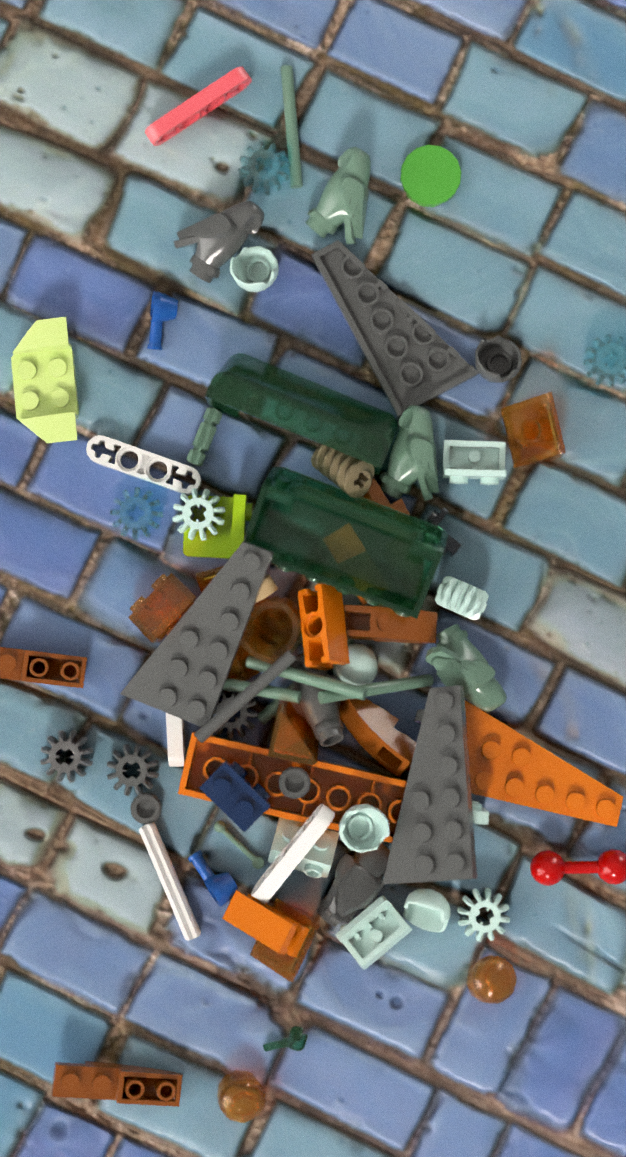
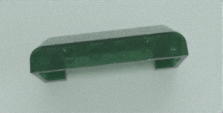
(303, 408)
(346, 541)

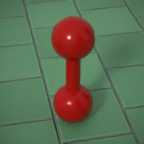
(549, 867)

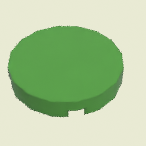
(430, 175)

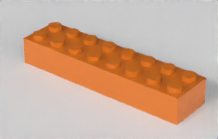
(330, 783)

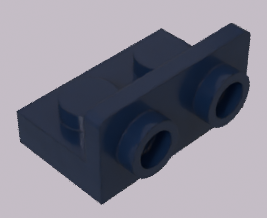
(236, 795)

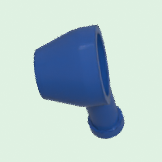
(162, 309)
(220, 886)

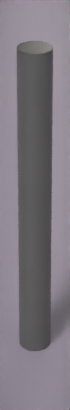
(245, 696)

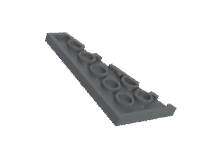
(397, 343)
(198, 653)
(436, 812)

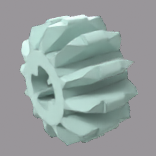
(187, 514)
(461, 598)
(473, 911)

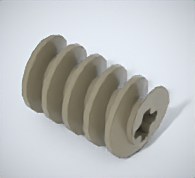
(343, 470)

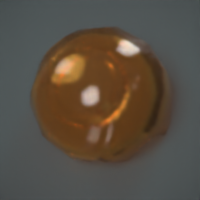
(491, 979)
(241, 1096)

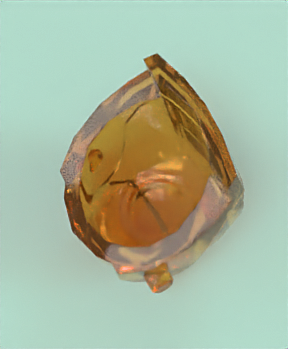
(272, 629)

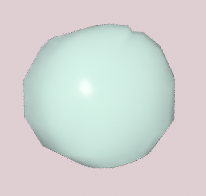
(254, 268)
(362, 666)
(363, 828)
(427, 910)

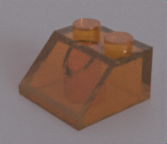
(162, 607)

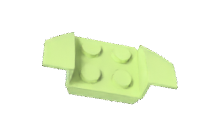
(46, 381)

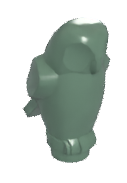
(344, 197)
(412, 456)
(463, 664)

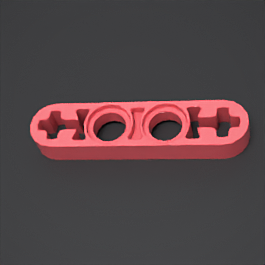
(198, 106)

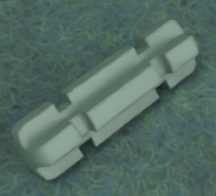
(204, 436)

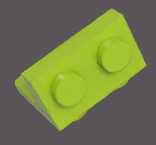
(229, 535)

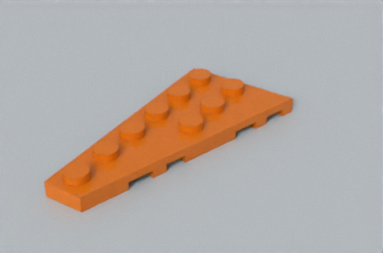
(524, 773)

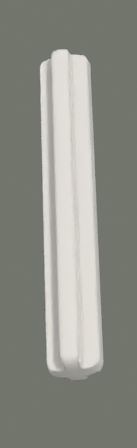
(170, 881)

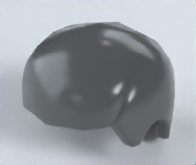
(497, 359)

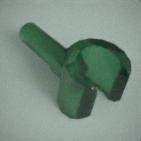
(295, 1041)

